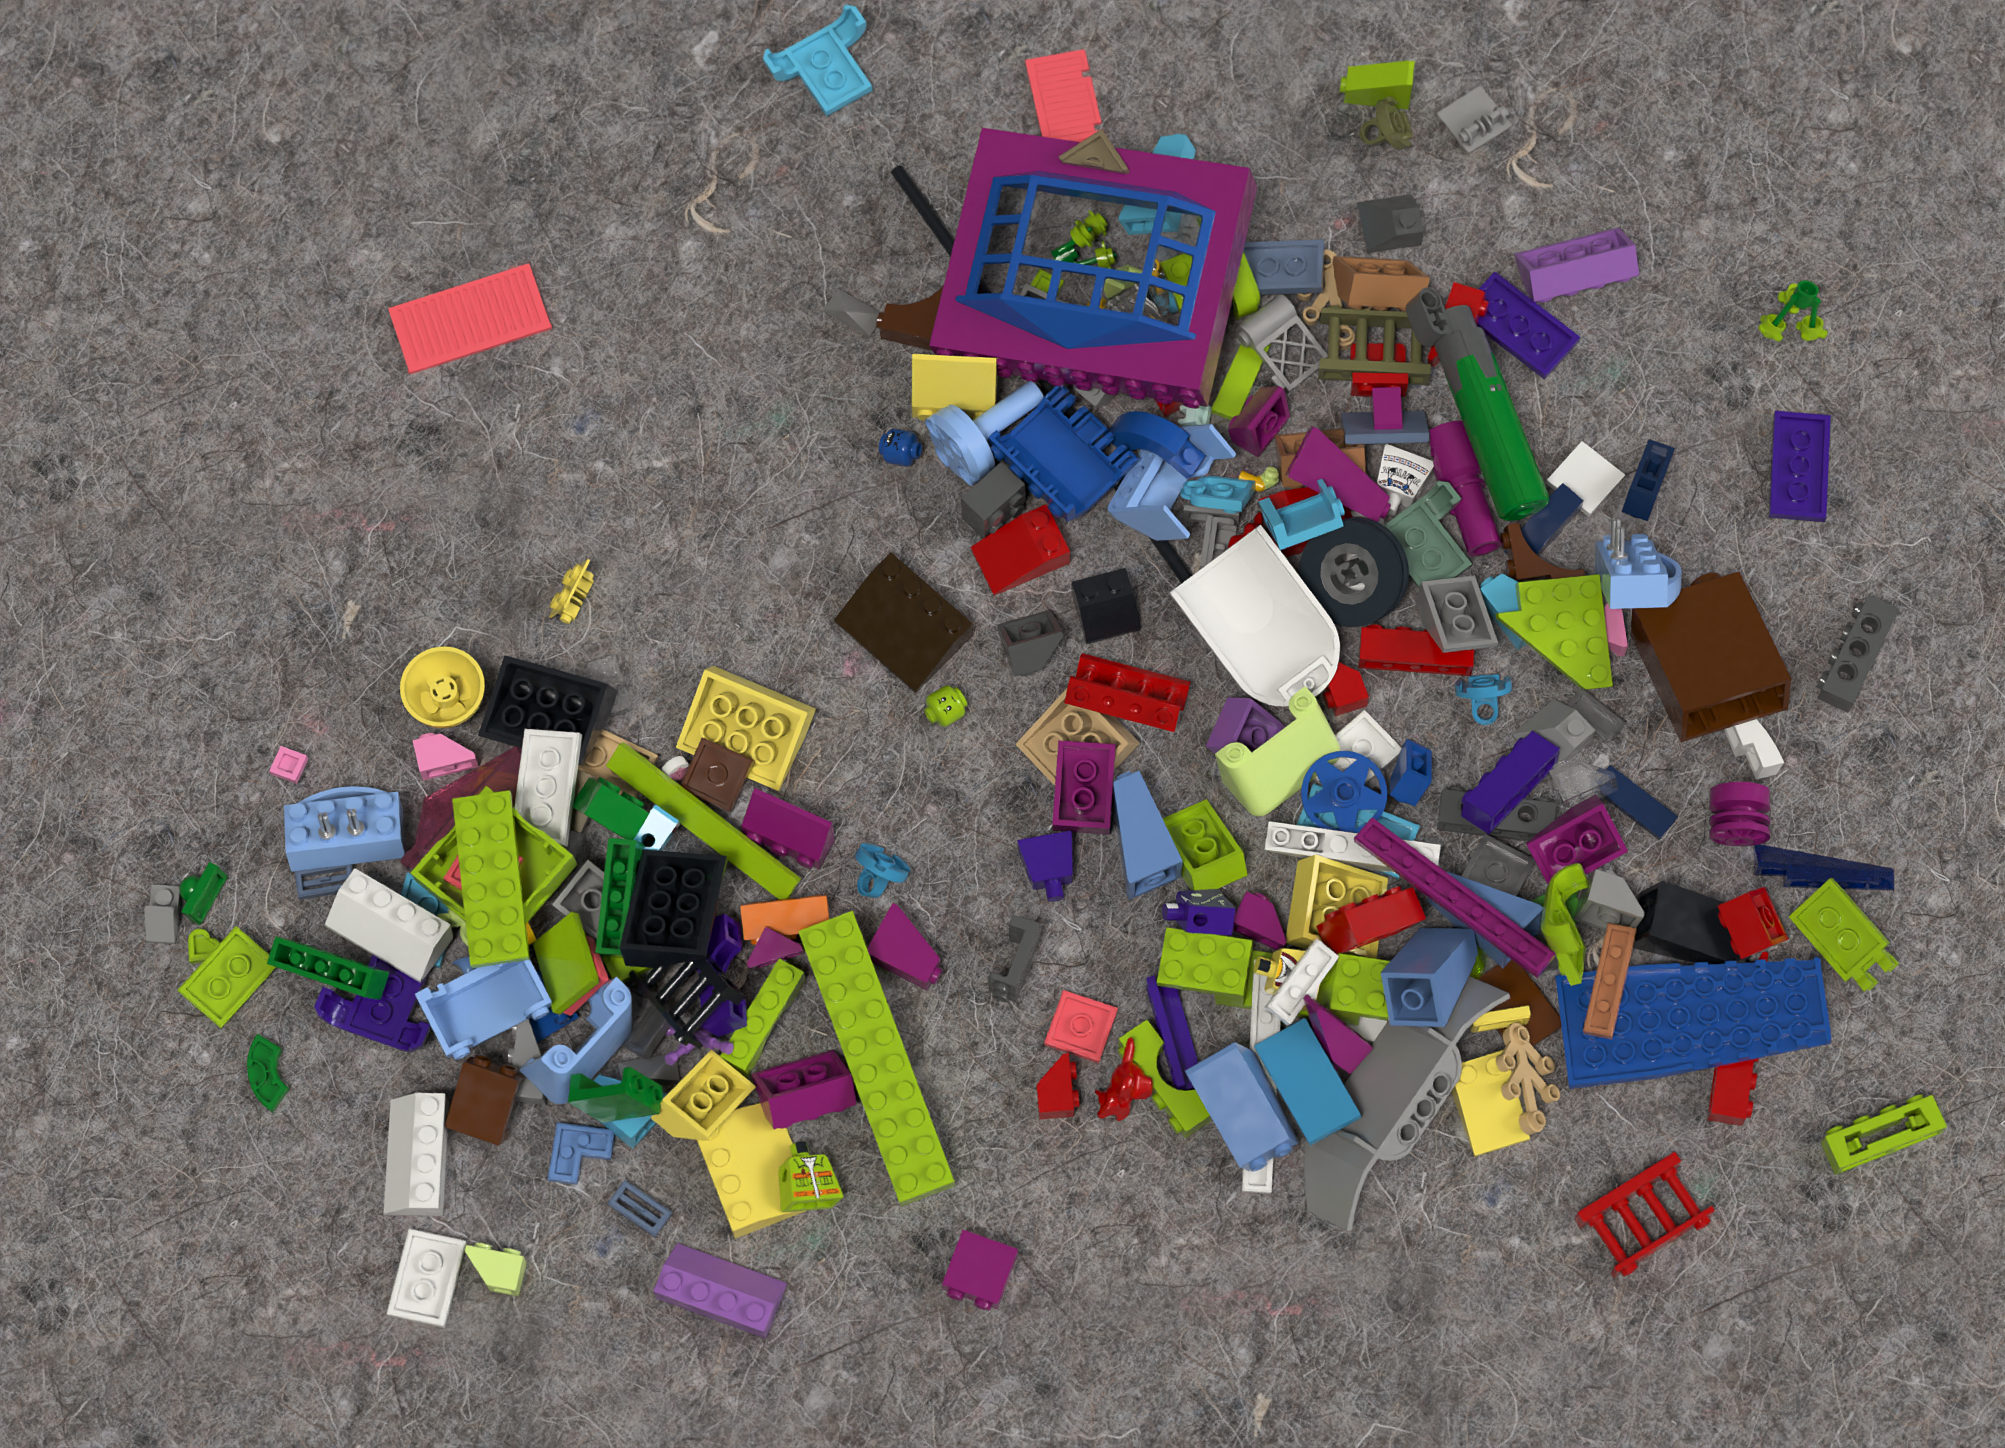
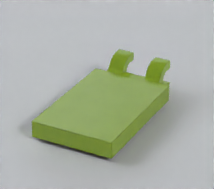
(1843, 934)

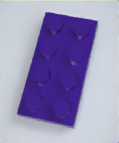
(1524, 327)
(1799, 466)

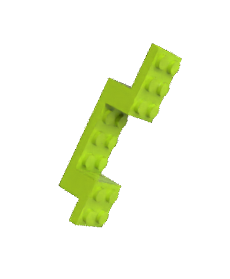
(1226, 968)

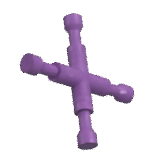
(704, 1037)

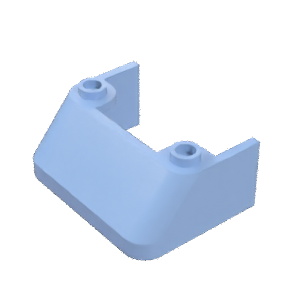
(1153, 486)

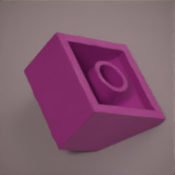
(1259, 420)

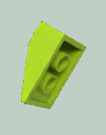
(1206, 847)

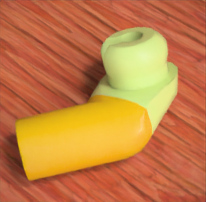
(1263, 481)

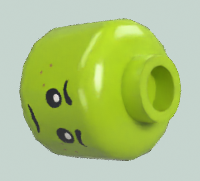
(945, 706)

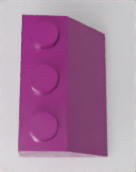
(788, 829)
(804, 1089)

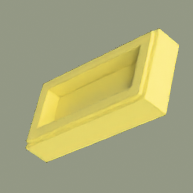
(1501, 1019)

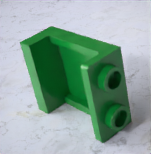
(630, 1099)

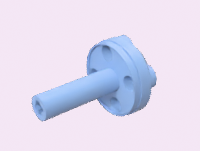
(963, 442)

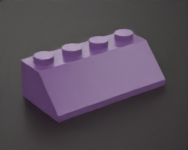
(1577, 264)
(719, 1290)

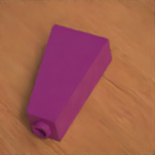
(1322, 459)

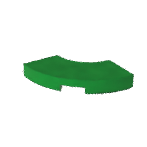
(263, 1073)

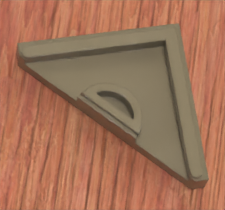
(1095, 153)

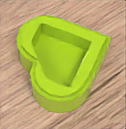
(200, 945)

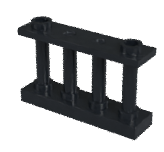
(710, 975)

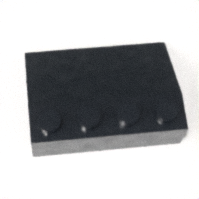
(547, 700)
(672, 908)

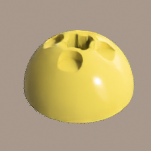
(436, 676)

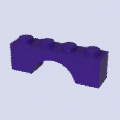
(723, 946)

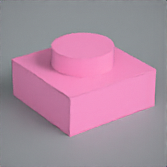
(288, 765)

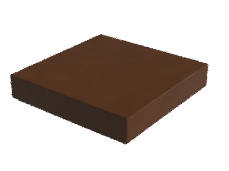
(717, 774)

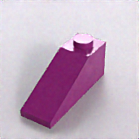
(1339, 1041)

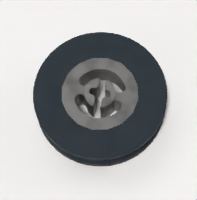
(1381, 570)

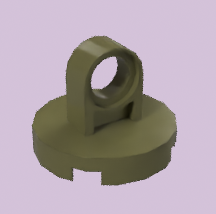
(1392, 125)

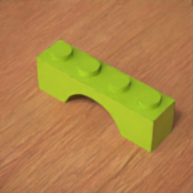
(771, 1001)
(1183, 1107)

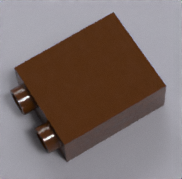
(1711, 657)

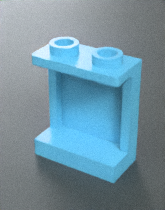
(1303, 519)

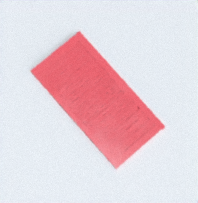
(469, 318)

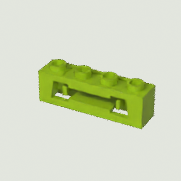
(1926, 1115)

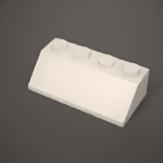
(388, 925)
(416, 1155)

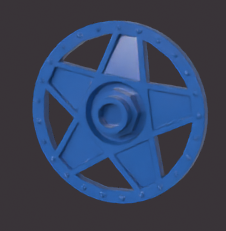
(1343, 791)

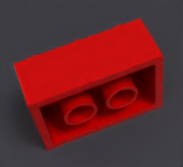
(1371, 920)

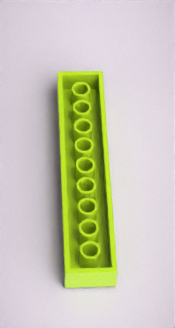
(877, 1058)

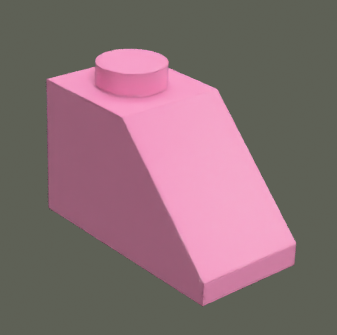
(441, 756)

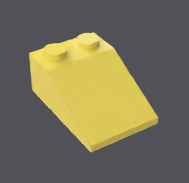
(1484, 1112)

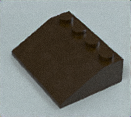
(904, 623)

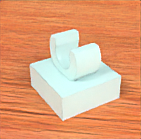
(1195, 416)

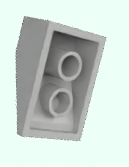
(1455, 614)

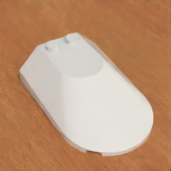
(1261, 621)

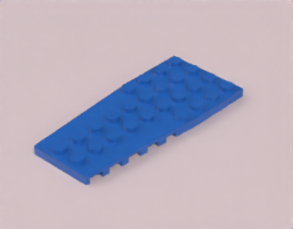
(1694, 1019)

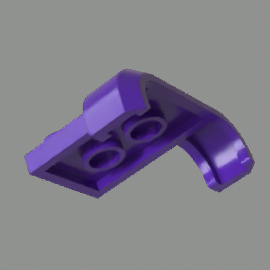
(375, 1019)

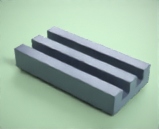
(323, 891)
(660, 1223)

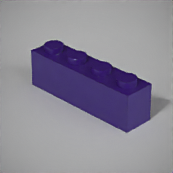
(1509, 782)

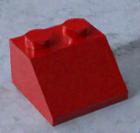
(1752, 923)

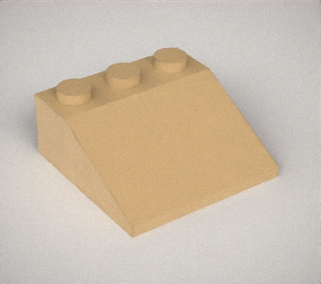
(1074, 724)

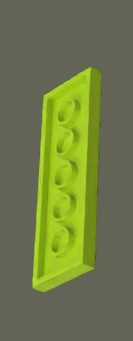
(490, 879)

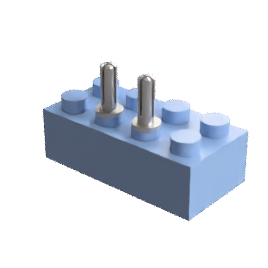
(1634, 571)
(344, 828)

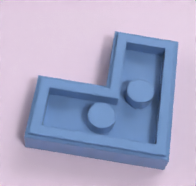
(572, 1144)

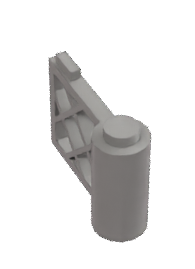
(1269, 324)

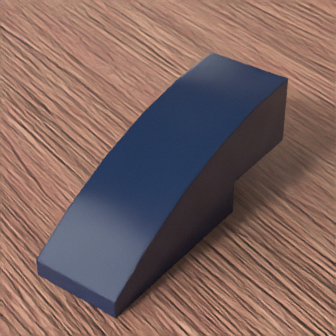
(1549, 522)

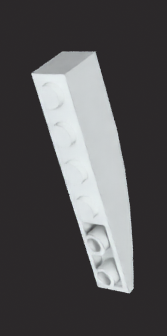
(1332, 844)

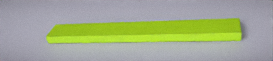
(703, 822)

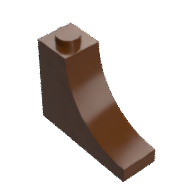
(910, 323)

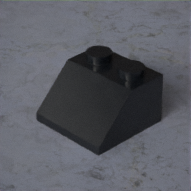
(1105, 606)

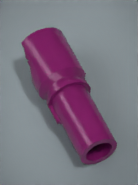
(1458, 465)

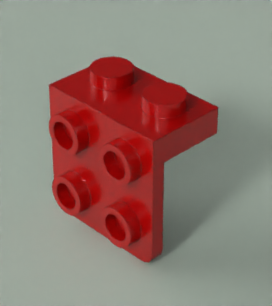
(1362, 383)

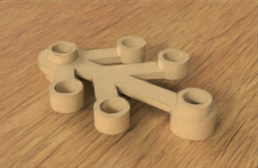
(1329, 295)
(1517, 1042)

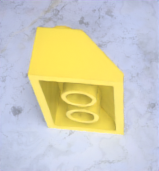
(703, 1099)

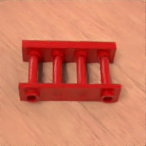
(1127, 692)
(1642, 1186)

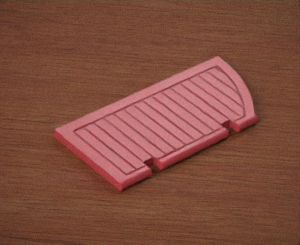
(1063, 97)

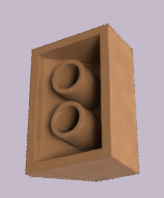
(1377, 282)
(1288, 444)

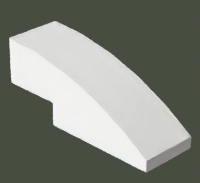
(1757, 745)

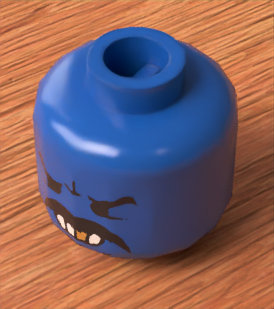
(900, 447)

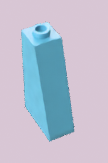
(1141, 220)

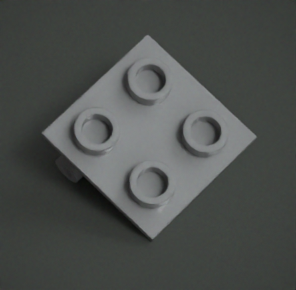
(1474, 119)

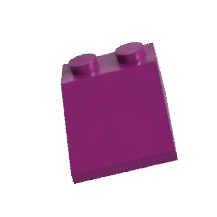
(1083, 787)
(1577, 836)

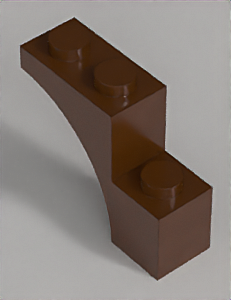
(1524, 563)

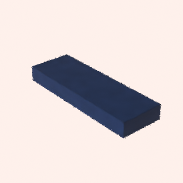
(1641, 806)

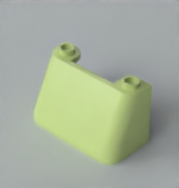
(1278, 767)

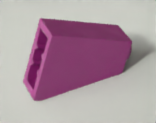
(904, 951)

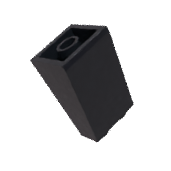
(1683, 926)

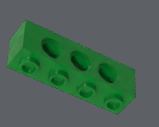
(618, 884)
(328, 968)

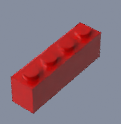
(1409, 652)

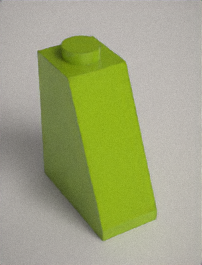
(1377, 81)

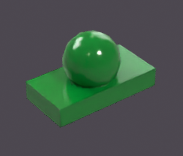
(201, 892)

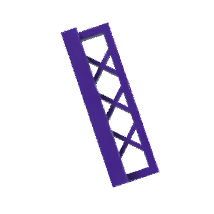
(1173, 1031)

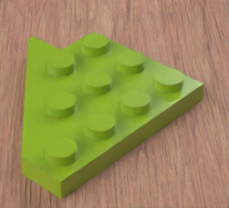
(1565, 626)

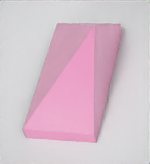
(1615, 630)

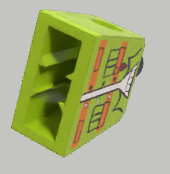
(807, 1181)

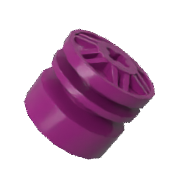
(1739, 814)

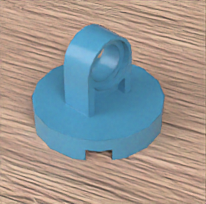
(1483, 690)
(880, 868)

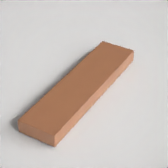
(1609, 981)

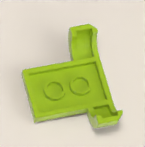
(1246, 293)
(1558, 925)

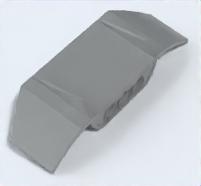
(1386, 1093)

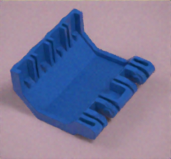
(1063, 455)

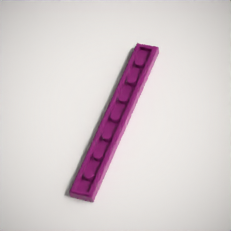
(1454, 897)

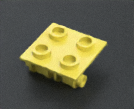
(576, 583)

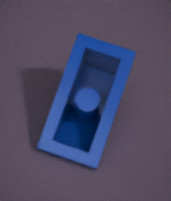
(1411, 773)

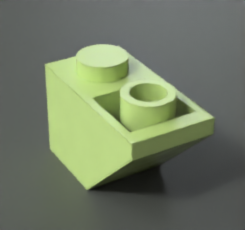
(499, 1270)

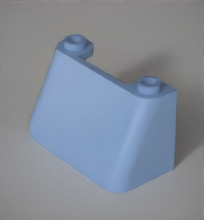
(483, 1005)
(613, 1026)

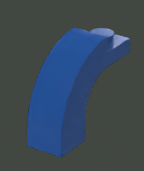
(1158, 436)

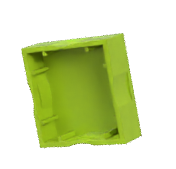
(541, 872)

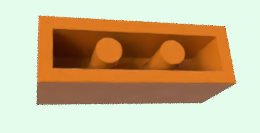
(783, 916)

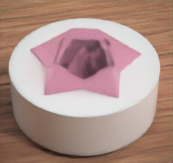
(676, 768)

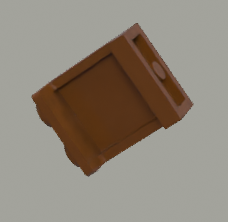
(484, 1099)

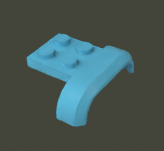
(825, 63)

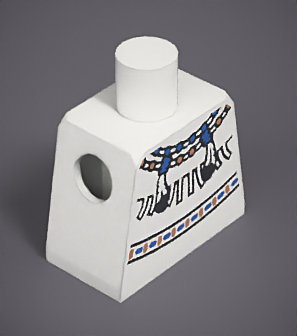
(1403, 476)

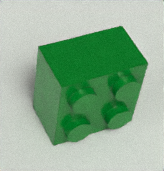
(616, 812)

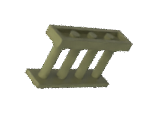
(1341, 370)

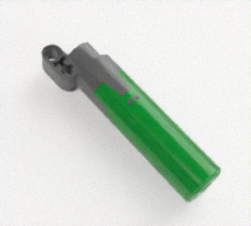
(1482, 404)

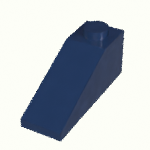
(1648, 480)

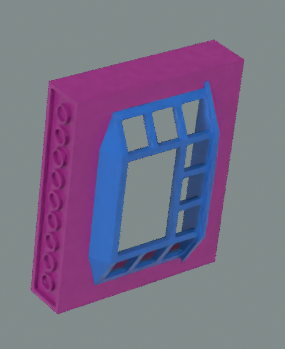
(1090, 343)

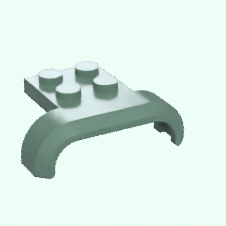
(1426, 543)

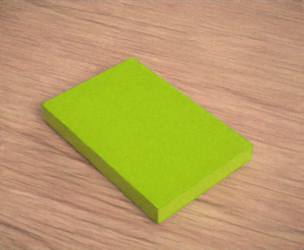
(566, 962)
(227, 977)

